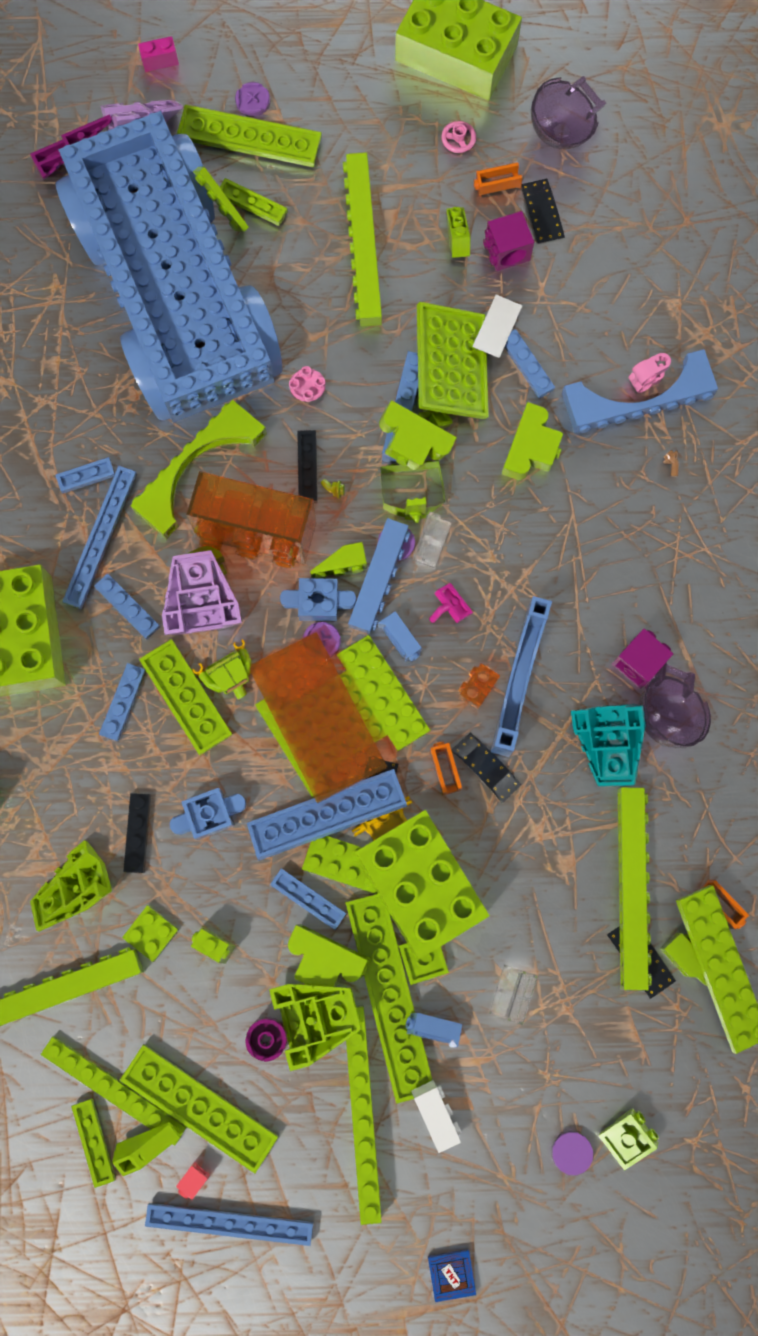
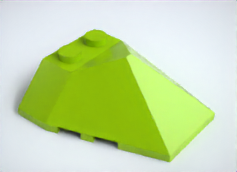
(73, 889)
(315, 1020)

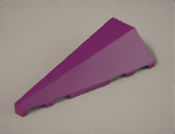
(49, 158)

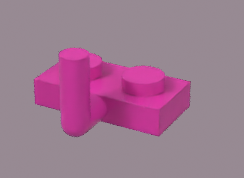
(452, 603)

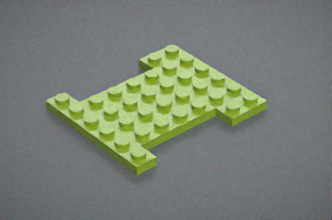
(377, 697)

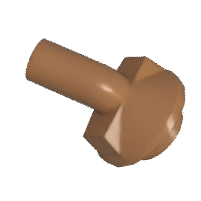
(671, 458)

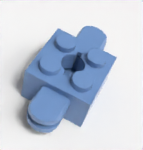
(318, 599)
(207, 814)

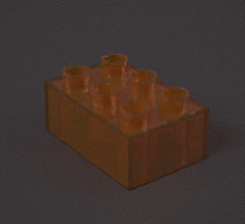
(252, 519)

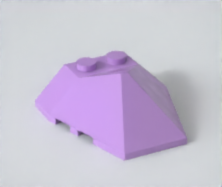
(124, 114)
(198, 596)

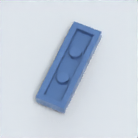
(85, 475)

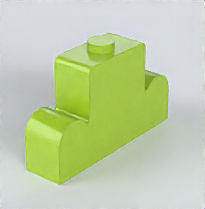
(413, 437)
(532, 444)
(325, 959)

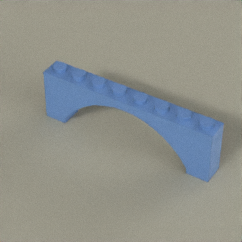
(592, 411)
(528, 644)

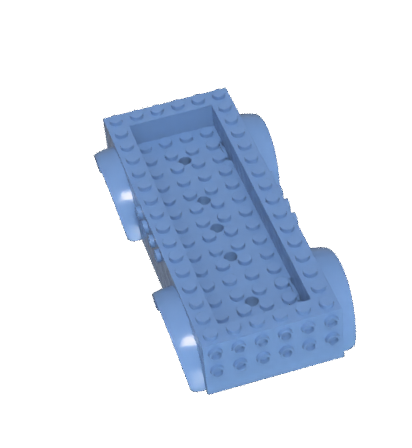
(167, 268)

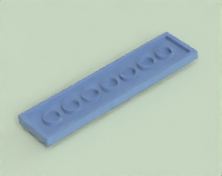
(314, 821)

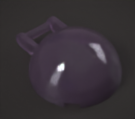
(564, 114)
(674, 710)

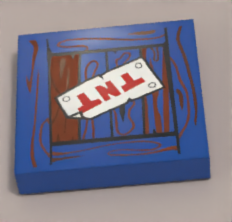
(452, 1275)

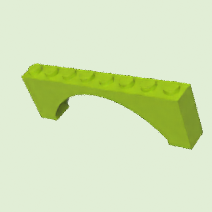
(230, 426)

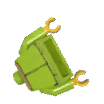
(228, 672)

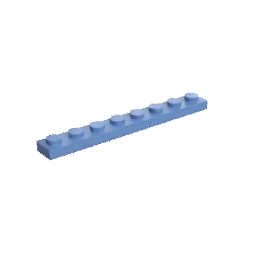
(99, 537)
(229, 1224)

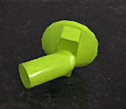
(336, 488)

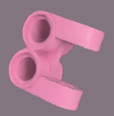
(646, 372)

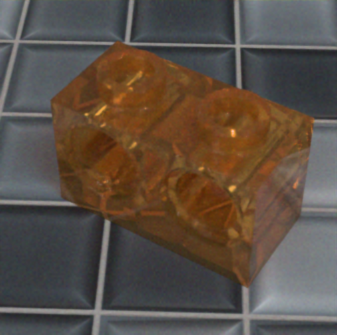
(481, 688)

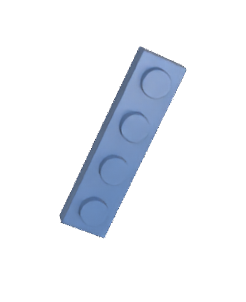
(528, 365)
(127, 606)
(122, 702)
(308, 899)

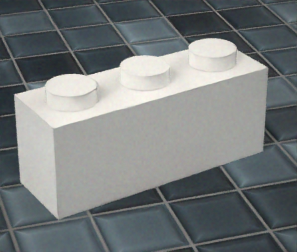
(437, 1116)

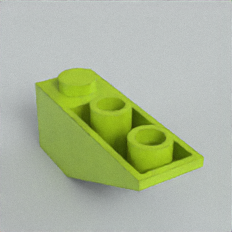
(458, 232)
(346, 559)
(143, 1148)

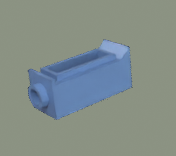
(400, 637)
(434, 1028)

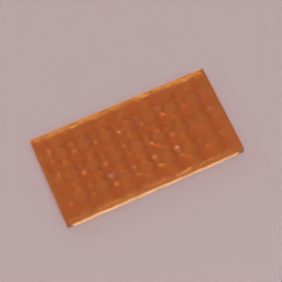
(317, 717)

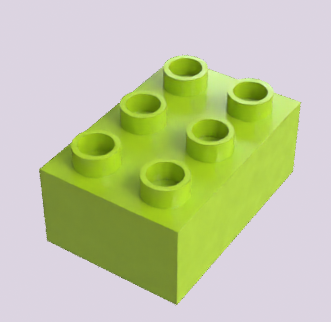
(459, 42)
(29, 632)
(421, 885)

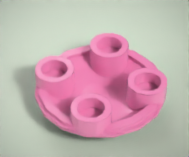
(307, 384)

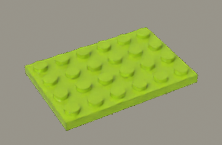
(449, 368)

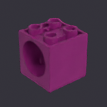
(508, 241)
(643, 658)

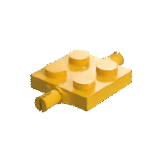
(383, 824)

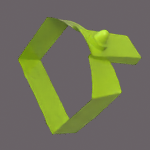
(415, 508)

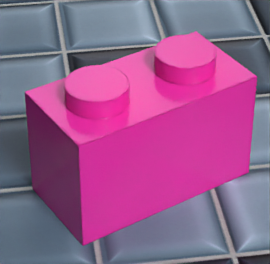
(158, 54)

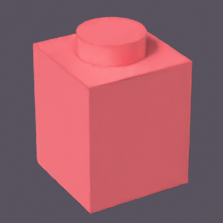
(192, 1181)

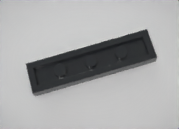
(307, 464)
(137, 833)

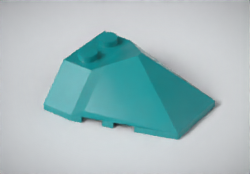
(611, 741)

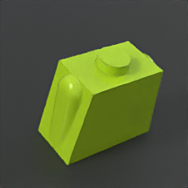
(212, 945)

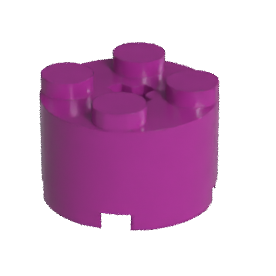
(263, 1050)

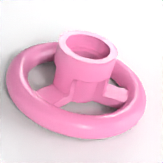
(458, 134)

